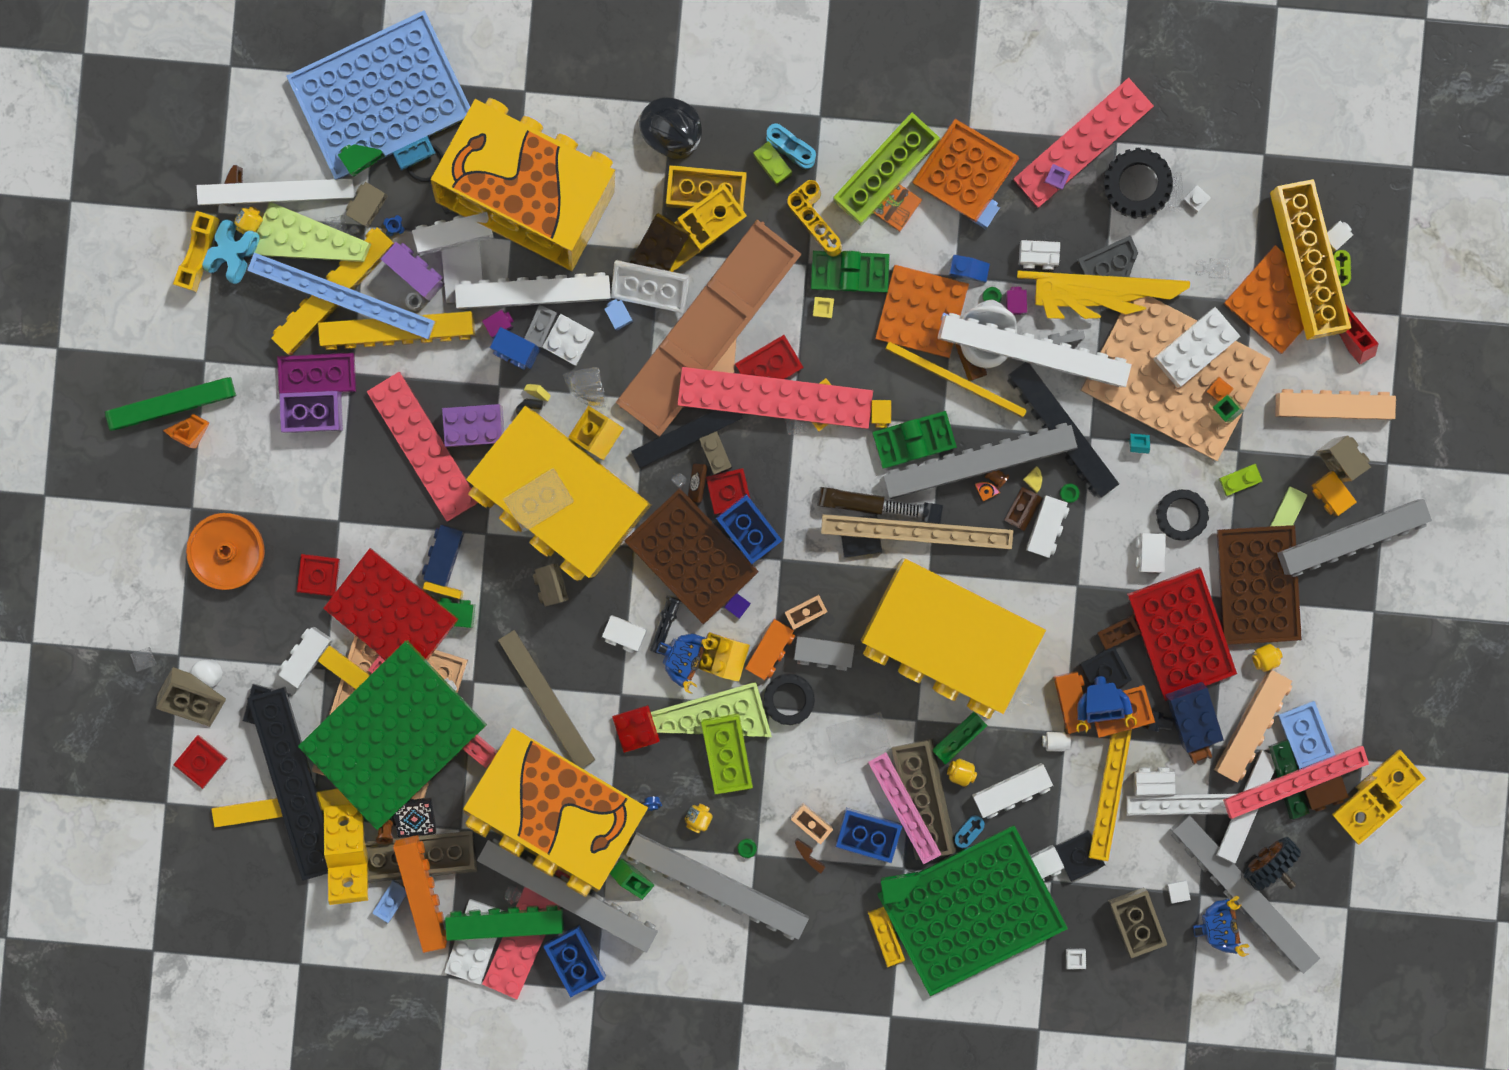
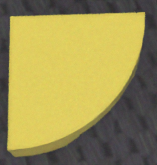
(537, 392)
(1034, 479)

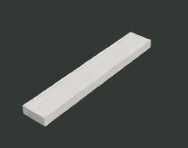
(1177, 804)
(1240, 826)

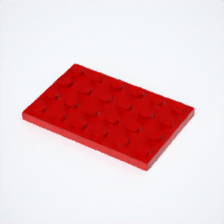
(389, 609)
(1182, 632)

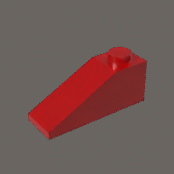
(1359, 340)

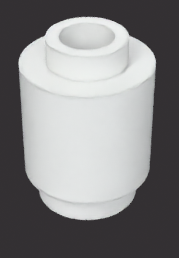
(1056, 741)

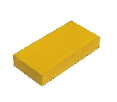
(443, 590)

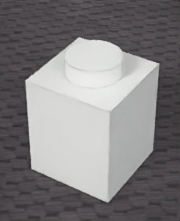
(1338, 235)

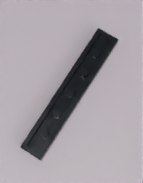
(683, 436)

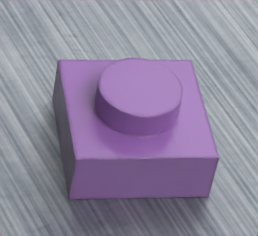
(1057, 177)

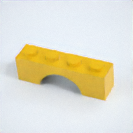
(202, 237)

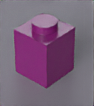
(1016, 300)
(498, 320)

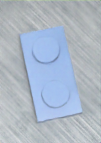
(390, 901)

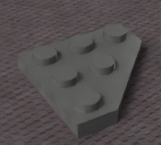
(1111, 260)

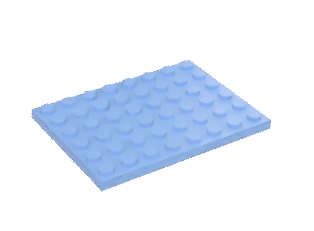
(380, 92)

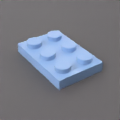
(1306, 734)

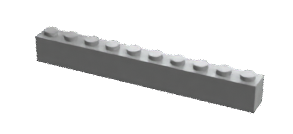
(981, 461)
(718, 886)
(554, 889)
(1253, 903)

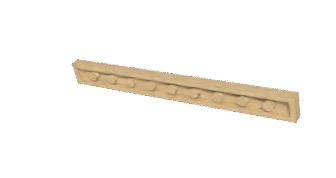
(916, 531)

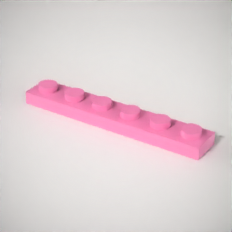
(904, 808)

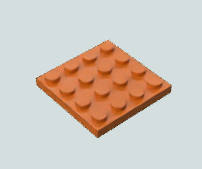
(965, 170)
(1269, 301)
(915, 310)

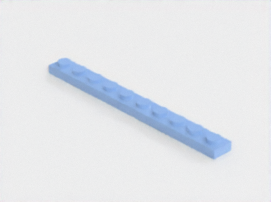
(341, 295)

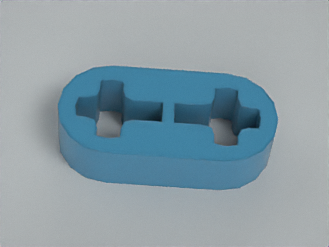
(972, 834)

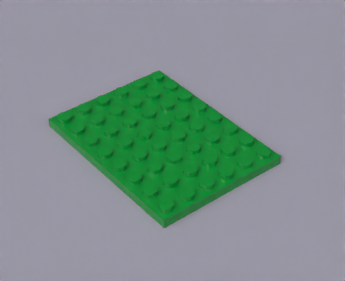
(392, 735)
(975, 911)

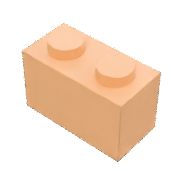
(806, 611)
(811, 823)

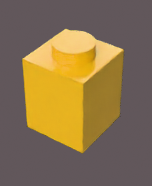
(881, 413)

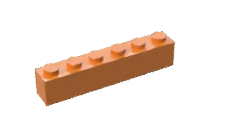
(420, 893)

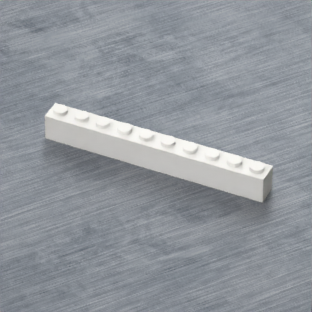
(1034, 351)

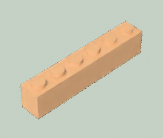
(1335, 405)
(1253, 725)

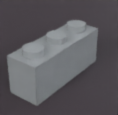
(824, 653)

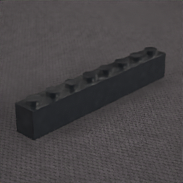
(1051, 413)

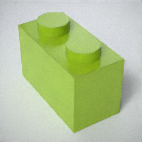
(772, 163)

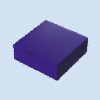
(737, 605)

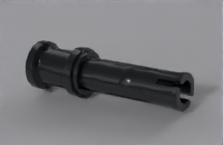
(668, 615)

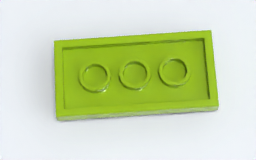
(727, 753)

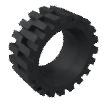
(1156, 200)

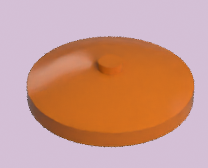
(225, 551)

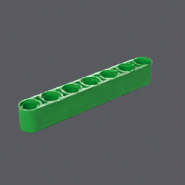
(170, 403)

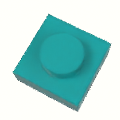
(1139, 443)

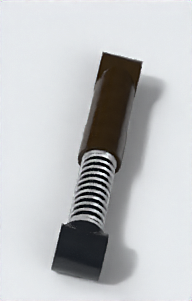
(877, 505)

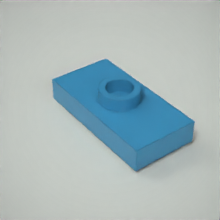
(414, 153)

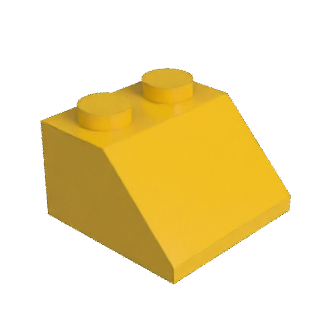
(595, 432)

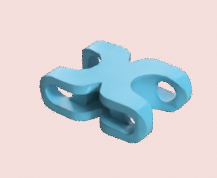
(791, 146)
(230, 251)

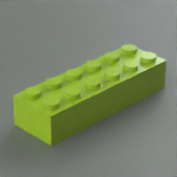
(886, 169)

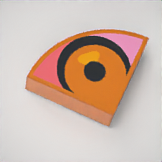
(986, 490)

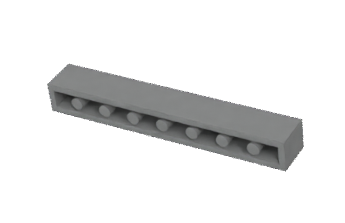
(1353, 537)

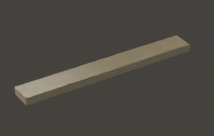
(546, 699)

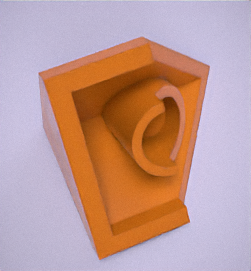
(188, 431)

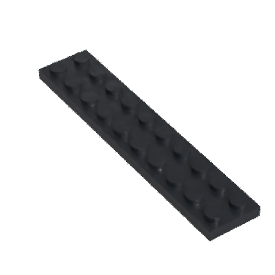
(291, 779)

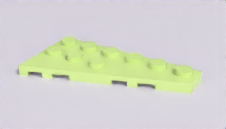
(297, 236)
(739, 700)

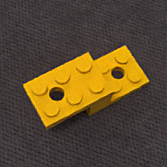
(705, 225)
(1378, 797)
(345, 854)

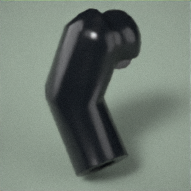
(530, 403)

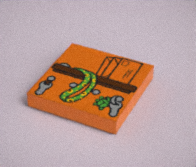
(898, 207)

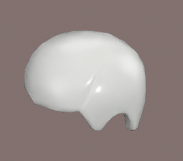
(207, 671)

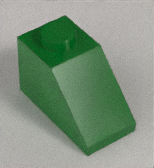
(359, 157)
(631, 879)
(898, 887)

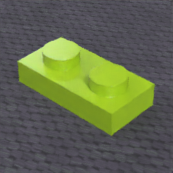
(1240, 479)

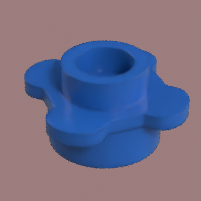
(390, 222)
(652, 803)

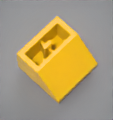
(725, 659)

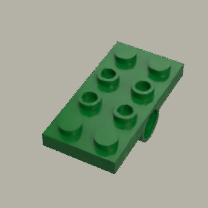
(850, 272)
(914, 439)

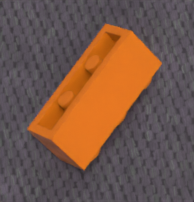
(770, 649)
(1069, 694)

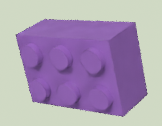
(413, 270)
(311, 412)
(472, 425)

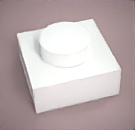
(1197, 198)

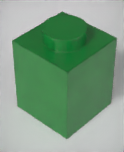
(1228, 408)

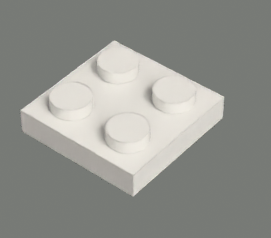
(568, 339)

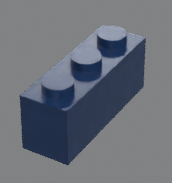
(443, 555)

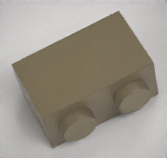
(366, 204)
(715, 453)

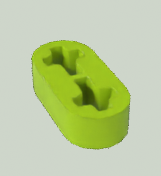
(1346, 266)

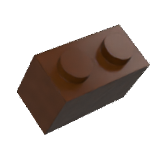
(1326, 793)

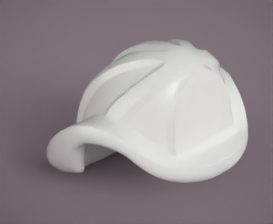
(993, 313)

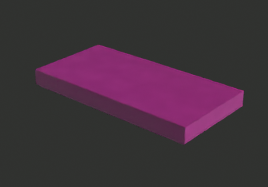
(317, 373)

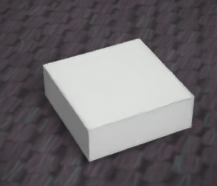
(1178, 891)
(1075, 959)

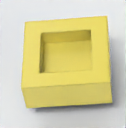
(823, 307)

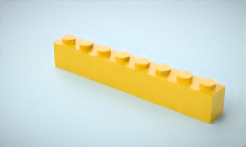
(316, 310)
(372, 331)

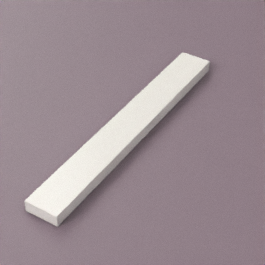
(275, 191)

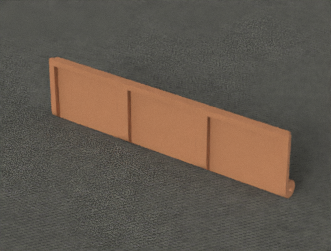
(709, 324)

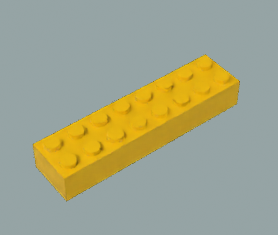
(1310, 259)

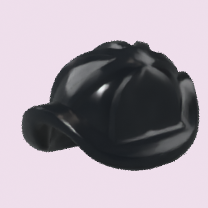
(671, 127)

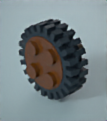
(1273, 864)

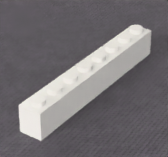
(532, 292)

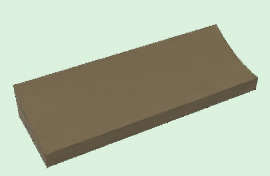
(921, 777)
(445, 852)

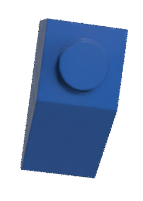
(969, 268)

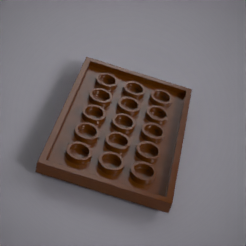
(691, 556)
(1255, 593)

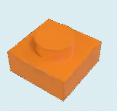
(1219, 389)

